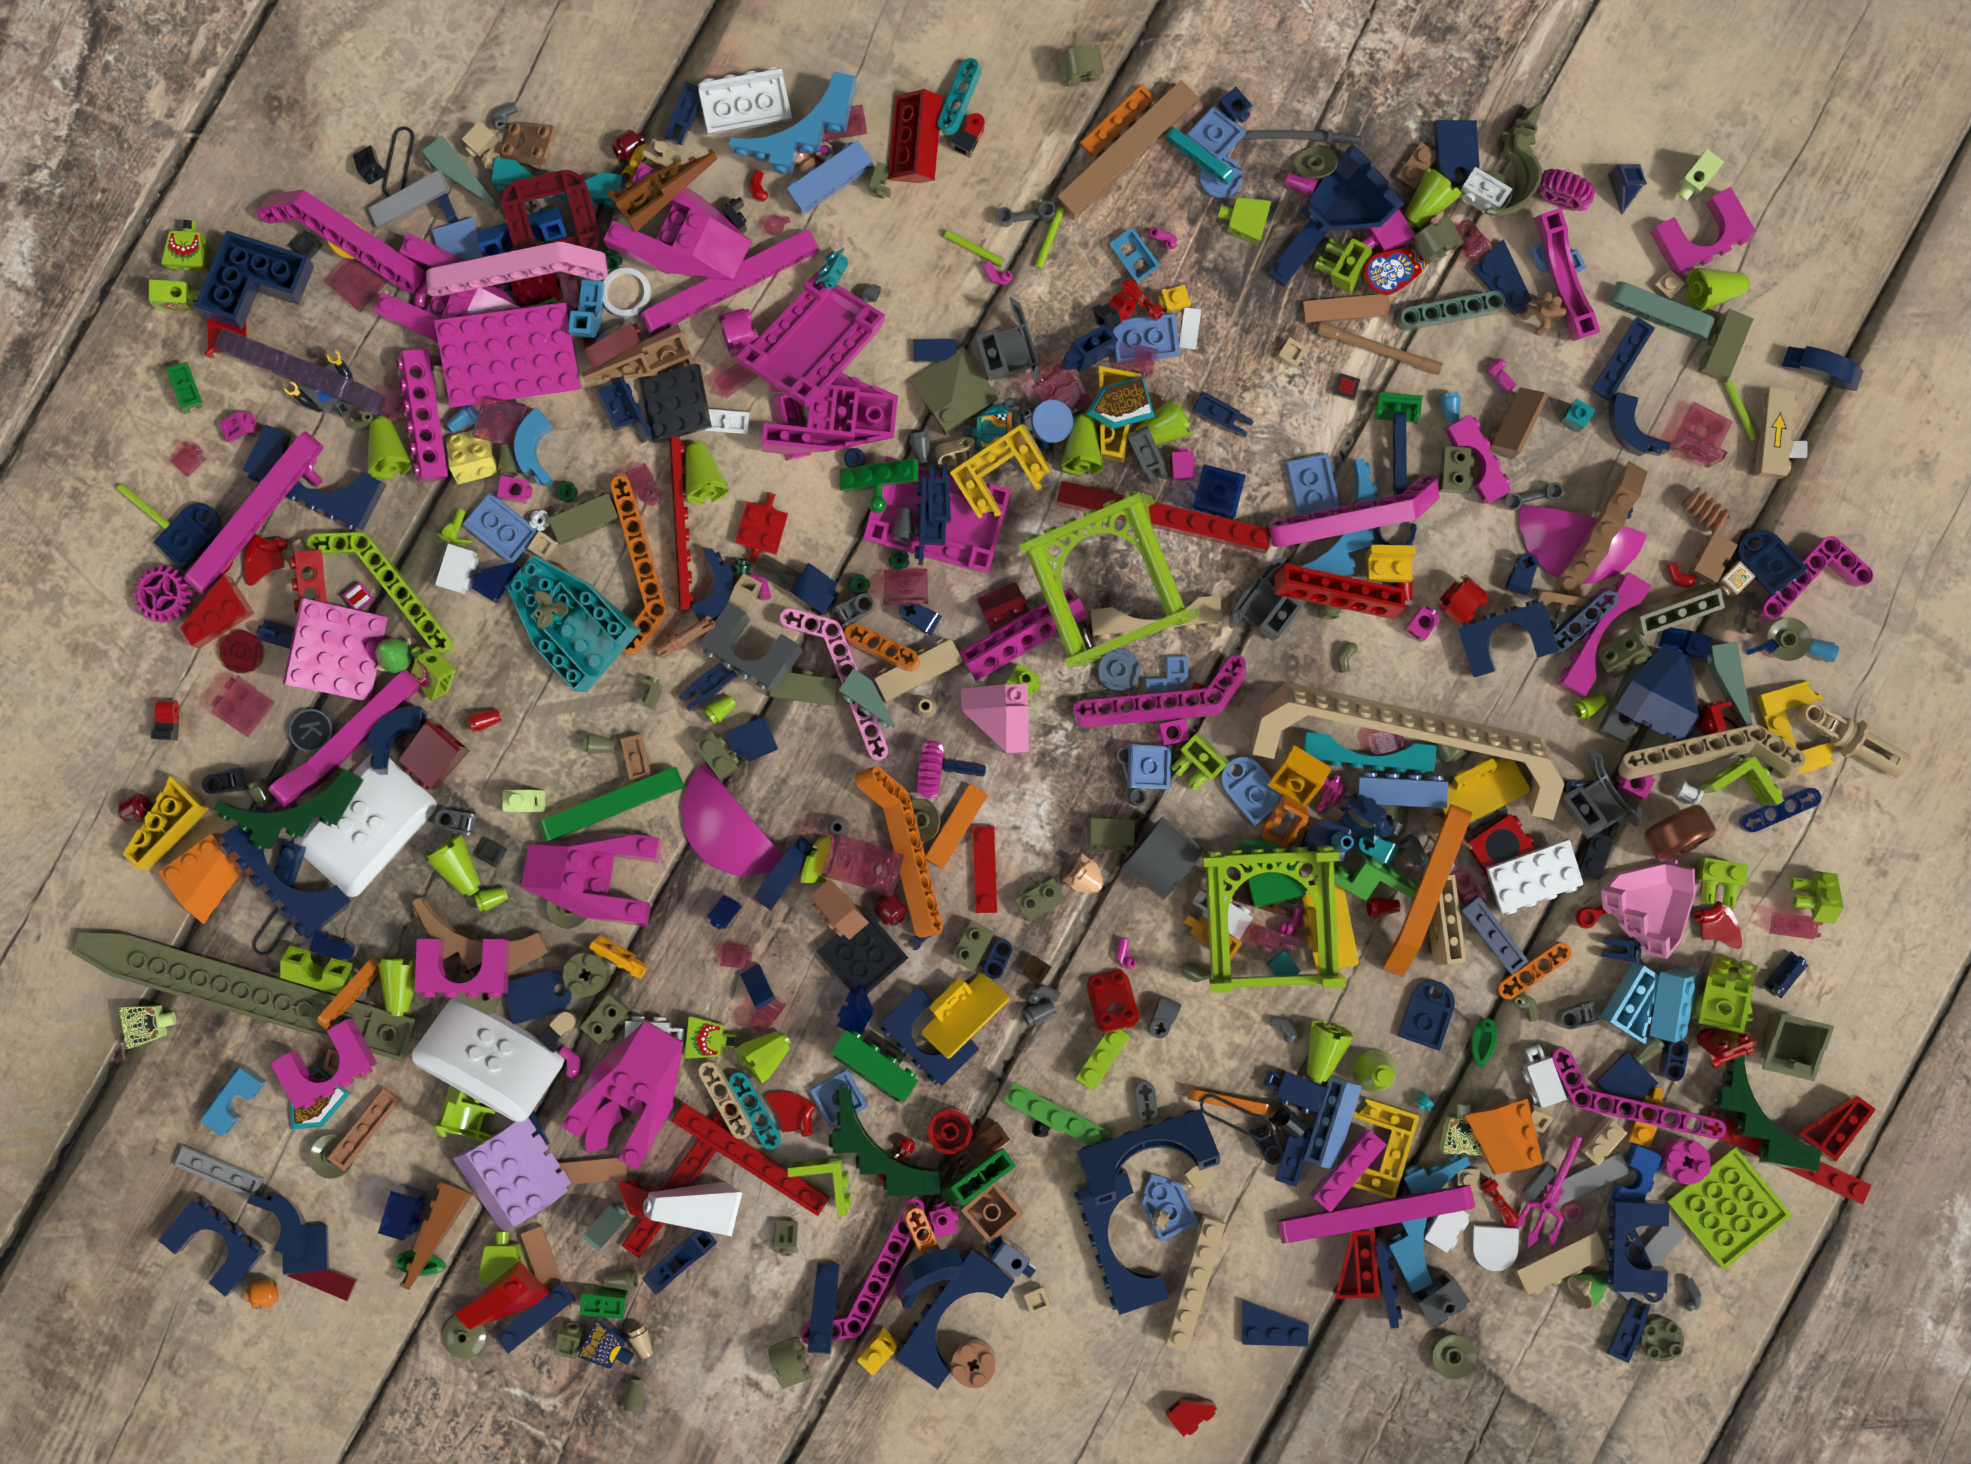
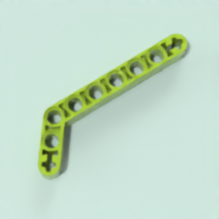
(393, 587)

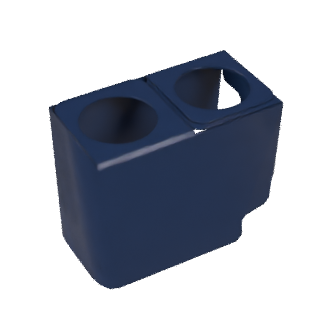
(815, 589)
(752, 739)
(1321, 836)

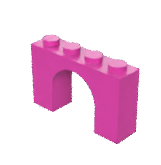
(1732, 229)
(491, 979)
(354, 1060)

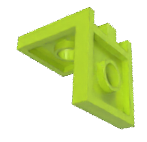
(1754, 774)
(1728, 983)
(840, 1178)

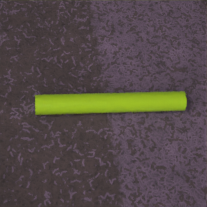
(1049, 237)
(974, 248)
(1742, 414)
(143, 506)

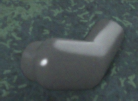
(501, 115)
(1041, 991)
(1287, 1026)

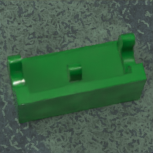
(184, 387)
(1389, 403)
(603, 1301)

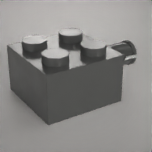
(1441, 1299)

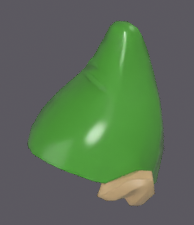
(393, 655)
(1587, 1289)

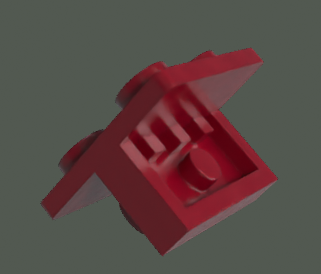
(536, 289)
(1003, 606)

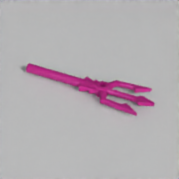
(1551, 1197)

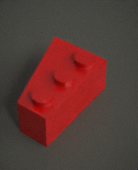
(217, 613)
(1837, 1127)
(1359, 1268)

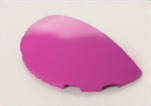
(1558, 534)
(722, 828)

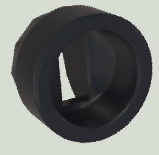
(1040, 1133)

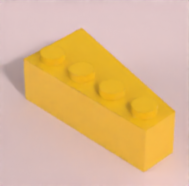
(1114, 441)
(165, 824)

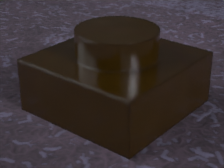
(1036, 969)

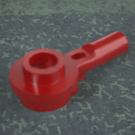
(1587, 917)

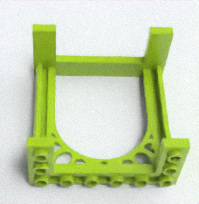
(1136, 510)
(1325, 906)

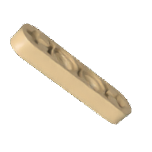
(722, 1101)

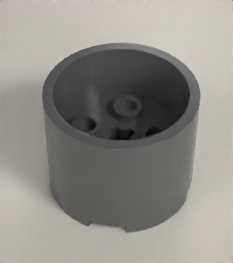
(1162, 858)

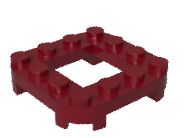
(544, 186)

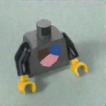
(318, 400)

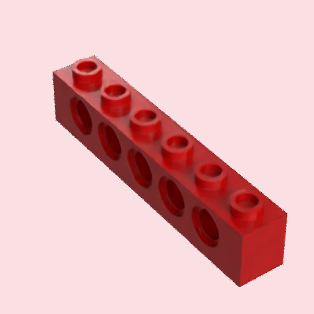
(313, 559)
(1339, 591)

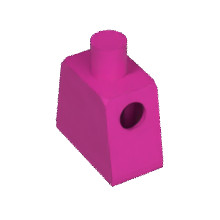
(1391, 235)

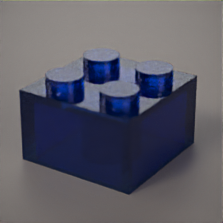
(1218, 492)
(403, 1212)

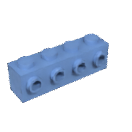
(829, 177)
(1404, 791)
(1332, 1123)

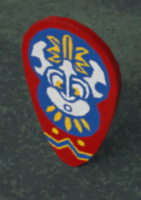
(1393, 270)

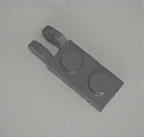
(1148, 453)

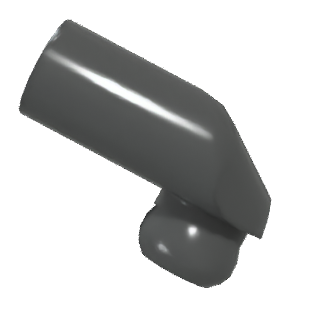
(1694, 1295)

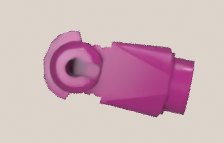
(1502, 379)

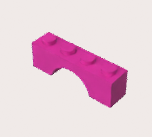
(1490, 482)
(1342, 1178)

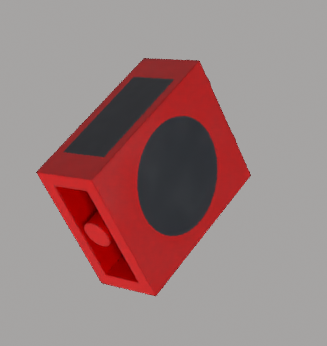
(1500, 842)

